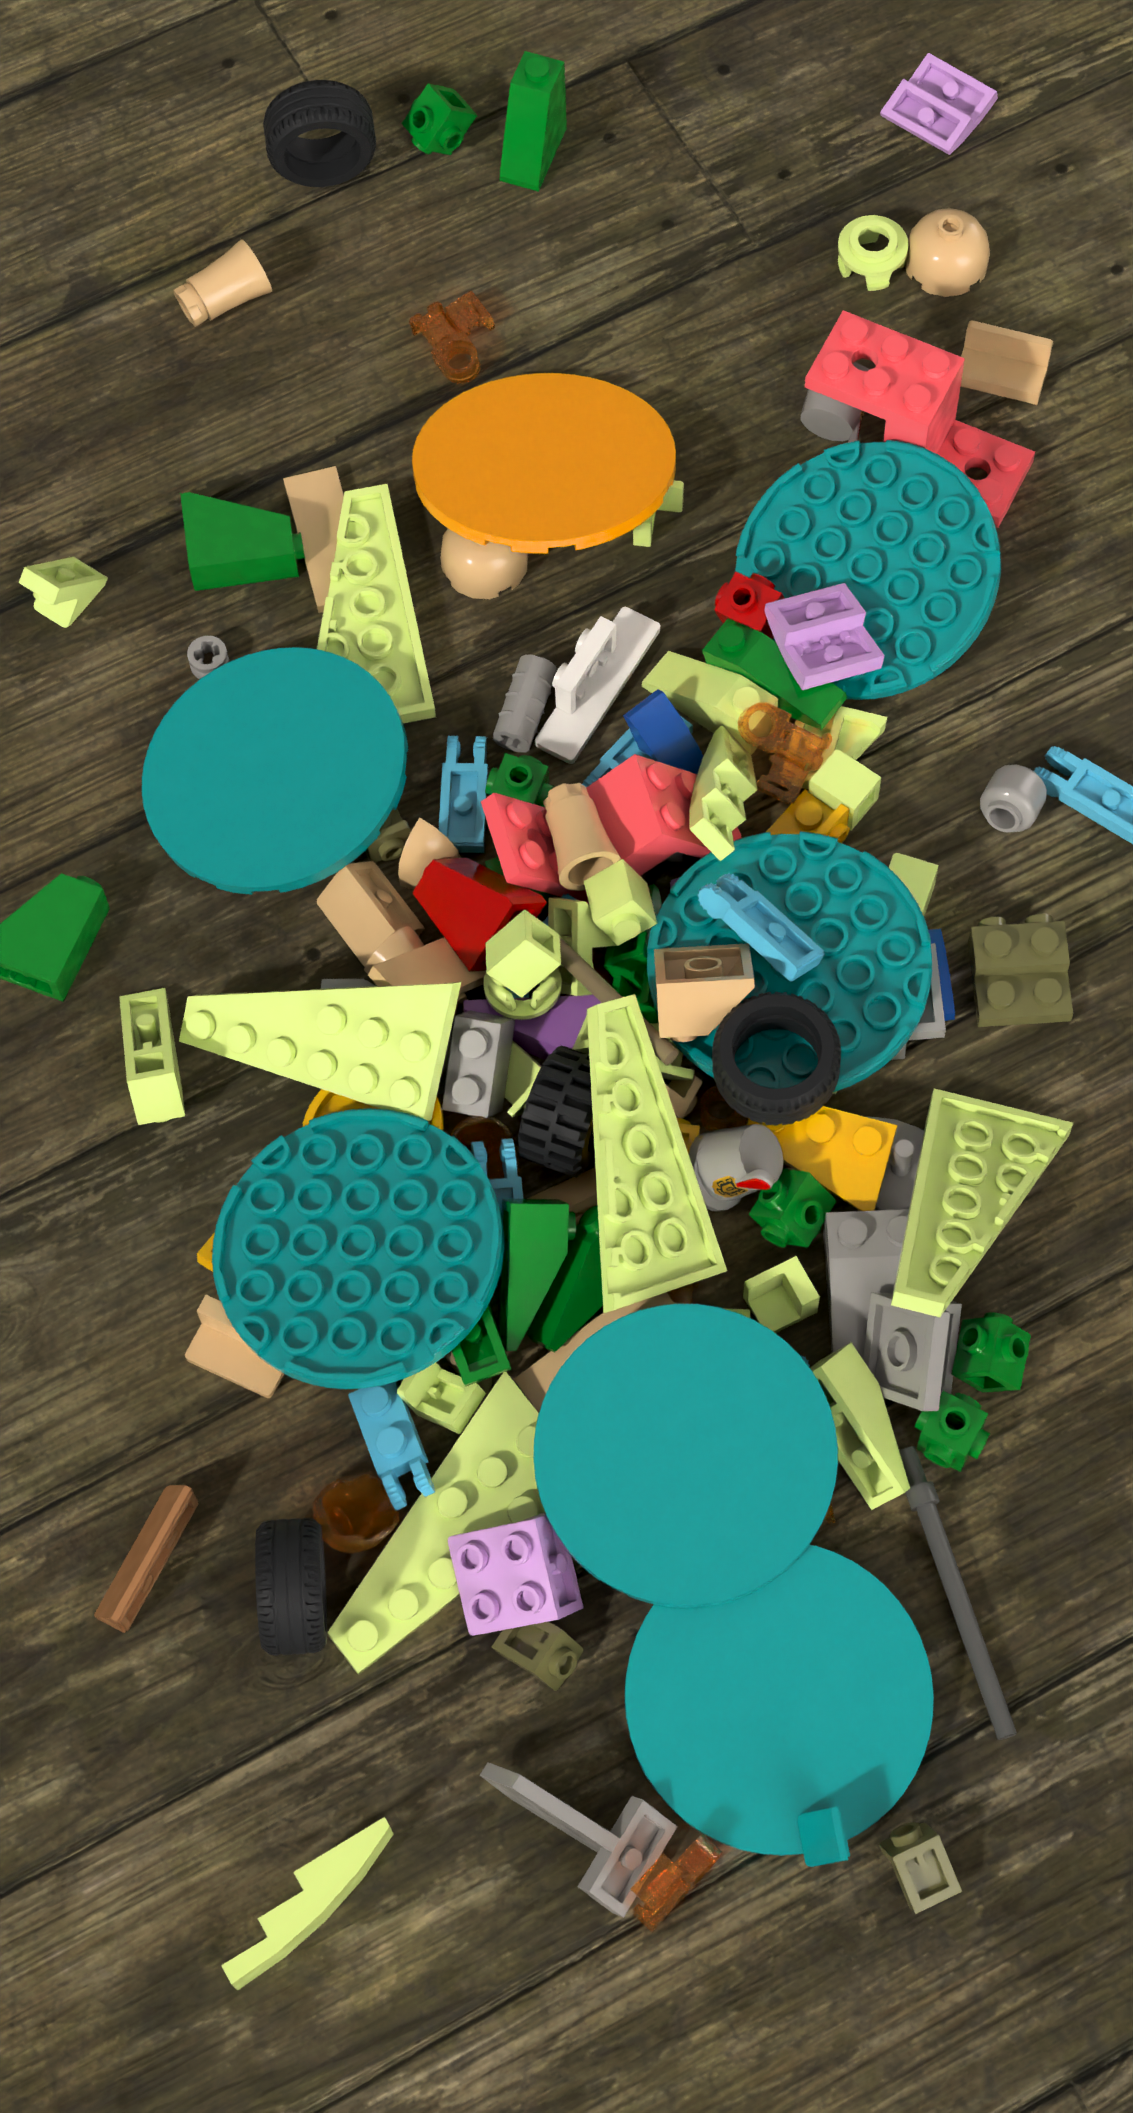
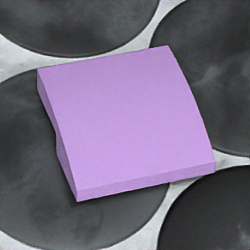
(939, 104)
(823, 636)

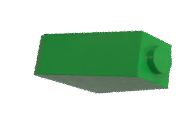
(533, 120)
(237, 543)
(52, 935)

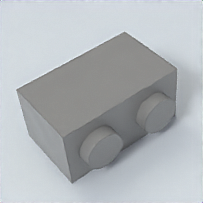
(478, 1064)

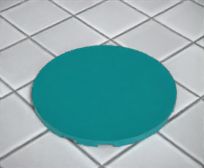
(901, 537)
(274, 770)
(854, 909)
(358, 1249)
(685, 1455)
(781, 1705)

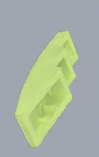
(719, 792)
(325, 1886)

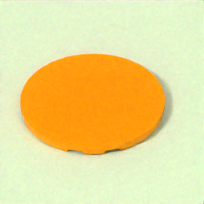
(544, 462)

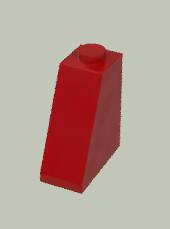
(471, 905)

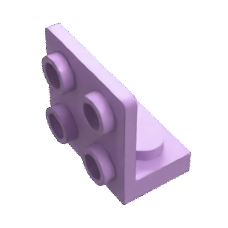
(514, 1575)

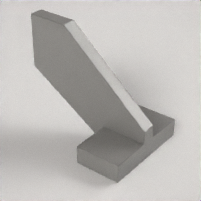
(621, 1853)

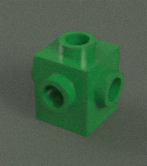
(438, 120)
(520, 779)
(792, 1209)
(991, 1353)
(950, 1446)

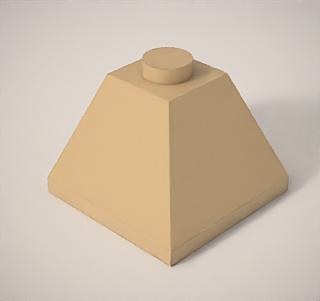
(700, 987)

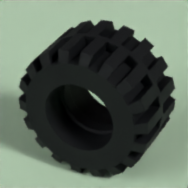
(559, 1115)

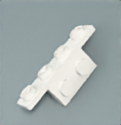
(594, 680)

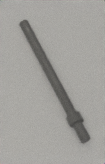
(923, 1499)

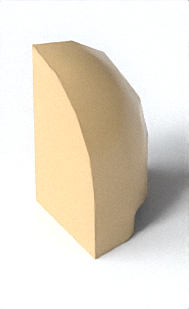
(420, 849)

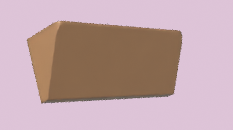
(147, 1557)

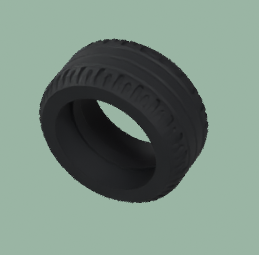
(313, 107)
(784, 1013)
(291, 1586)

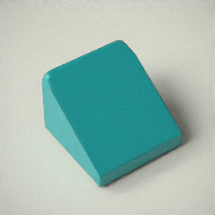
(823, 1837)

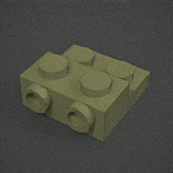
(1020, 971)

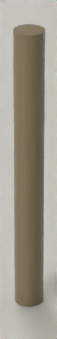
(605, 992)

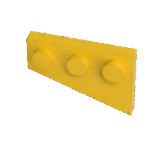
(840, 1151)

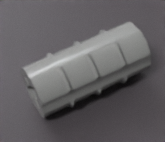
(524, 703)

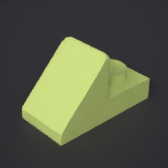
(62, 588)
(576, 927)

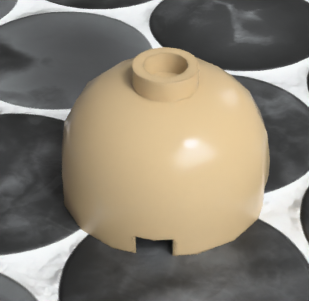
(947, 252)
(481, 569)

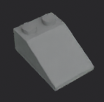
(859, 1259)

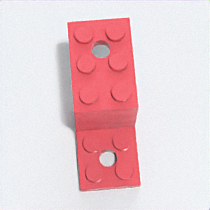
(918, 397)
(639, 805)

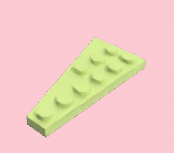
(371, 605)
(351, 1041)
(967, 1185)
(648, 1196)
(478, 1486)

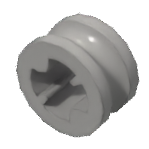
(199, 648)

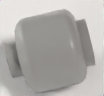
(1013, 798)

